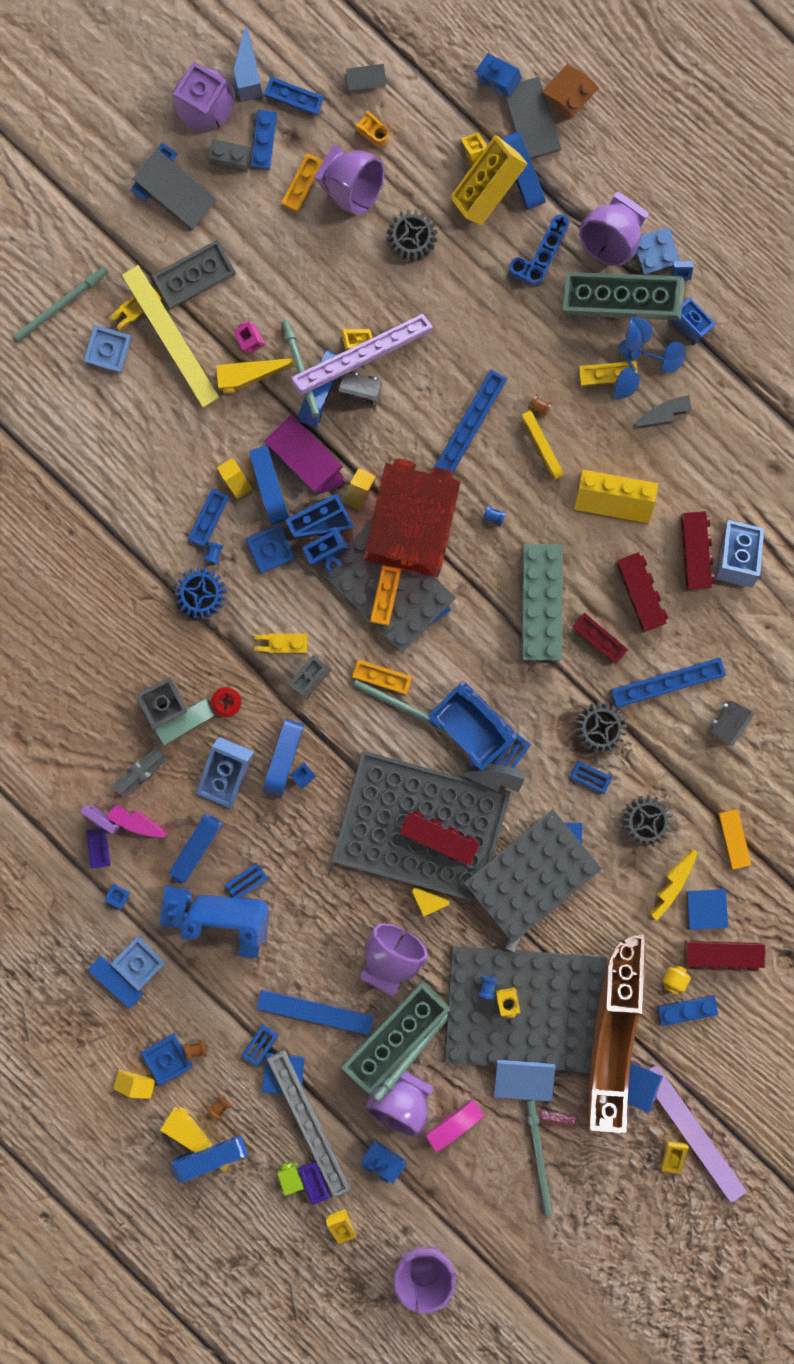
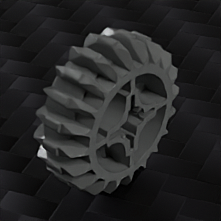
(419, 231)
(604, 736)
(655, 816)

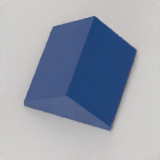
(694, 321)

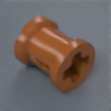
(539, 405)
(196, 1050)
(218, 1107)

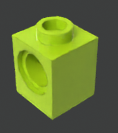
(290, 1178)

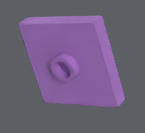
(100, 819)

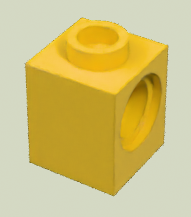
(502, 995)

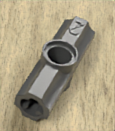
(139, 772)

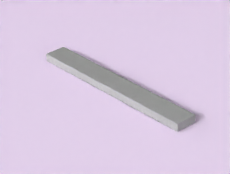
(309, 1123)

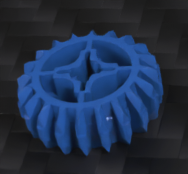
(199, 601)

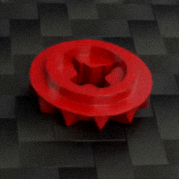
(219, 708)

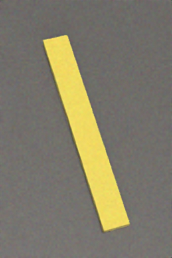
(170, 336)

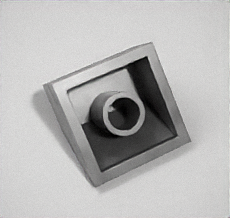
(360, 389)
(162, 702)
(730, 722)

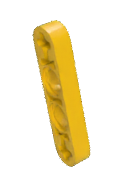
(542, 445)

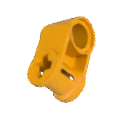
(370, 127)

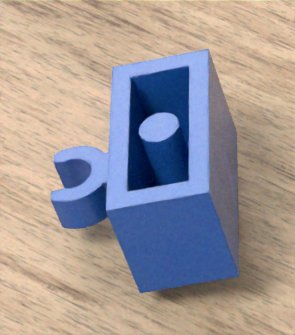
(498, 75)
(326, 549)
(175, 906)
(383, 1161)

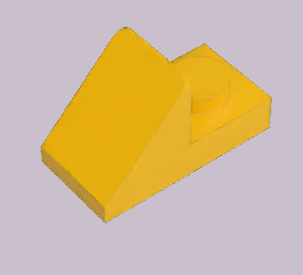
(473, 147)
(674, 1156)
(340, 1226)

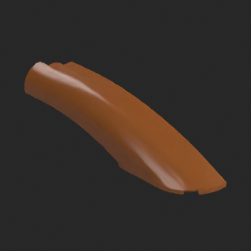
(615, 1035)

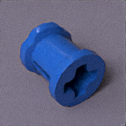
(494, 515)
(213, 553)
(488, 987)

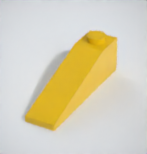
(240, 375)
(186, 1131)

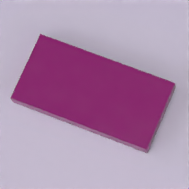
(303, 453)

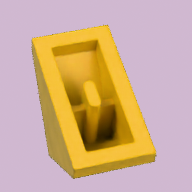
(354, 337)
(234, 478)
(358, 489)
(429, 902)
(134, 1085)

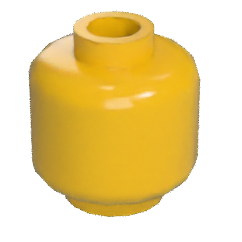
(676, 980)

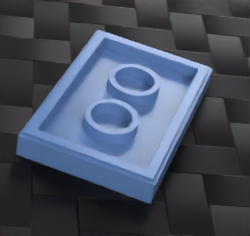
(524, 1080)

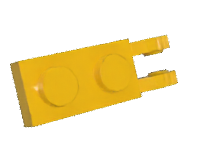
(131, 309)
(283, 643)

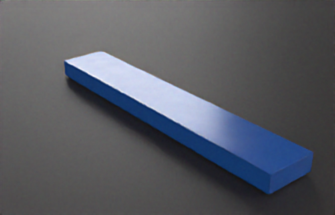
(471, 421)
(668, 682)
(315, 1012)

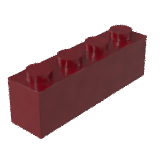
(696, 550)
(641, 592)
(439, 838)
(724, 954)

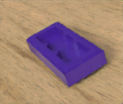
(98, 848)
(313, 1182)

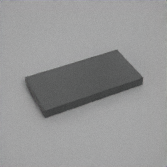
(533, 118)
(174, 189)
(193, 274)

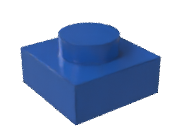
(683, 269)
(303, 775)
(117, 896)

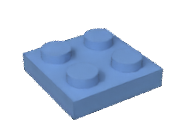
(656, 251)
(107, 349)
(138, 963)

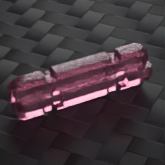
(557, 1117)

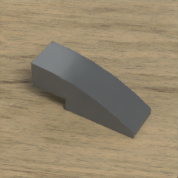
(664, 412)
(497, 775)

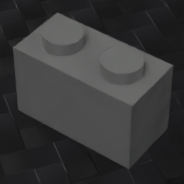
(229, 155)

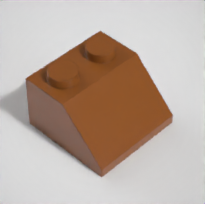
(569, 91)

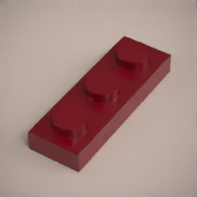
(599, 638)

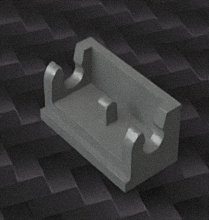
(366, 77)
(310, 677)

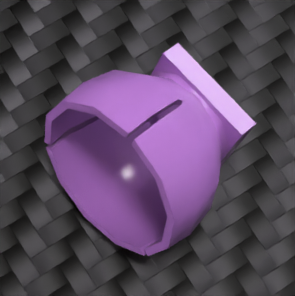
(203, 98)
(351, 179)
(616, 224)
(391, 966)
(404, 1103)
(425, 1279)

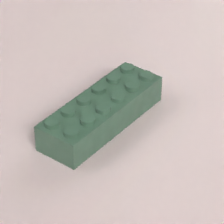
(623, 296)
(541, 602)
(395, 1037)

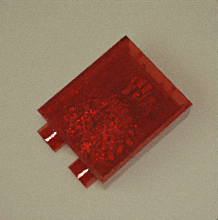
(412, 518)

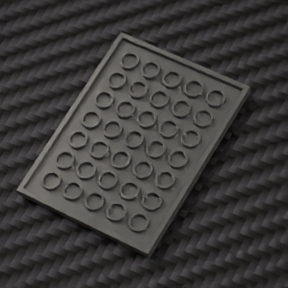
(379, 805)
(555, 1000)

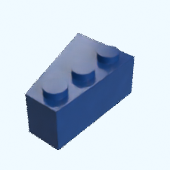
(320, 519)

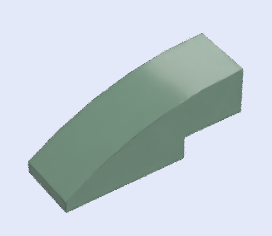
(185, 723)

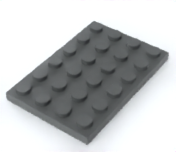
(417, 598)
(532, 875)

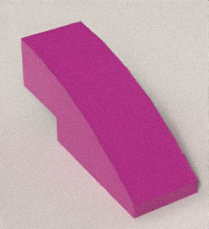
(137, 822)
(454, 1125)

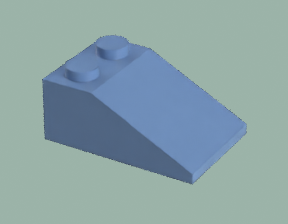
(246, 78)
(740, 554)
(224, 772)

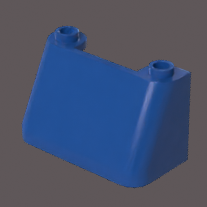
(472, 725)
(243, 914)

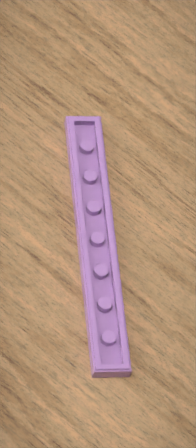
(361, 354)
(698, 1139)

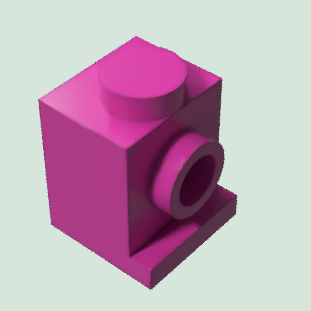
(248, 343)

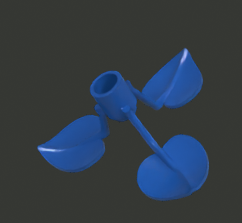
(639, 333)

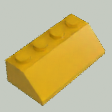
(488, 180)
(615, 496)

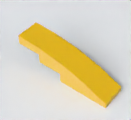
(677, 877)

